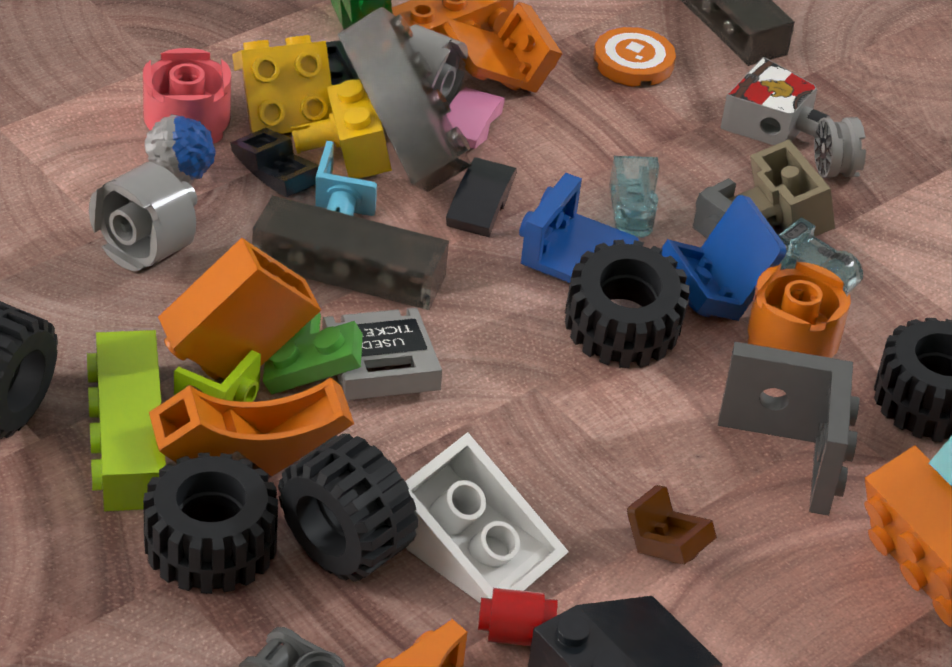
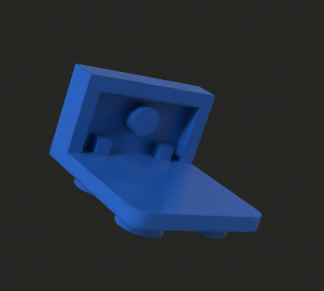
(558, 235)
(728, 264)

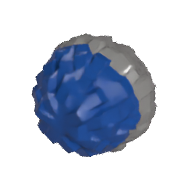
(181, 147)

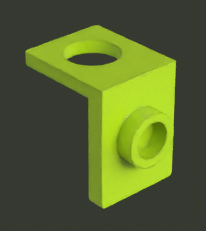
(239, 386)

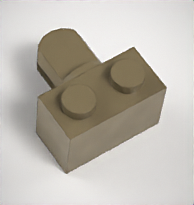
(789, 189)

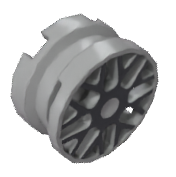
(839, 147)

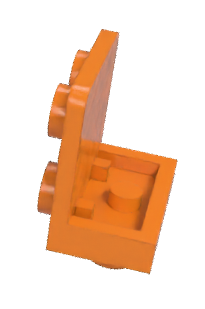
(516, 56)

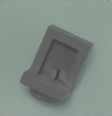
(712, 205)

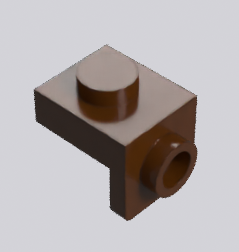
(667, 533)

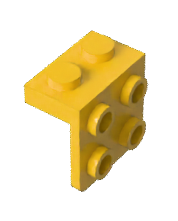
(285, 83)

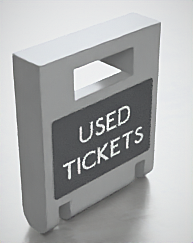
(389, 342)

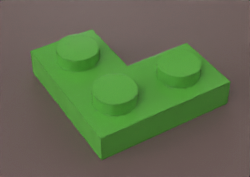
(314, 355)

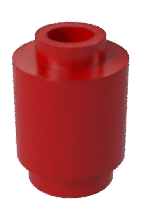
(514, 615)

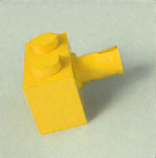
(350, 126)

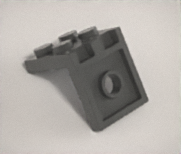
(813, 409)

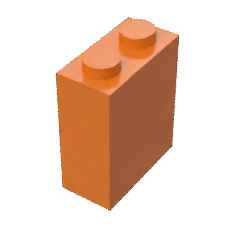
(236, 308)

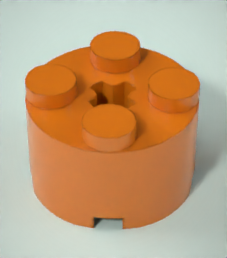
(799, 310)

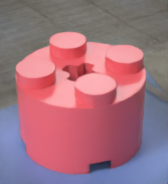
(188, 86)

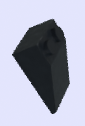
(617, 635)

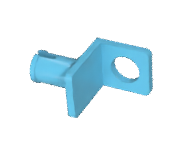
(340, 192)

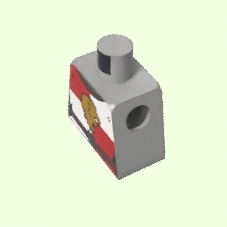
(771, 105)

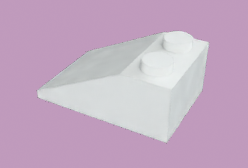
(478, 524)

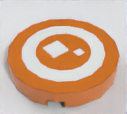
(634, 56)

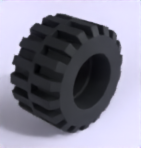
(632, 275)
(26, 366)
(917, 378)
(348, 507)
(210, 522)

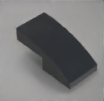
(274, 163)
(480, 196)

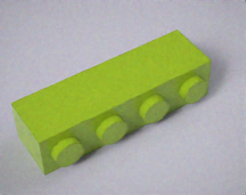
(125, 395)

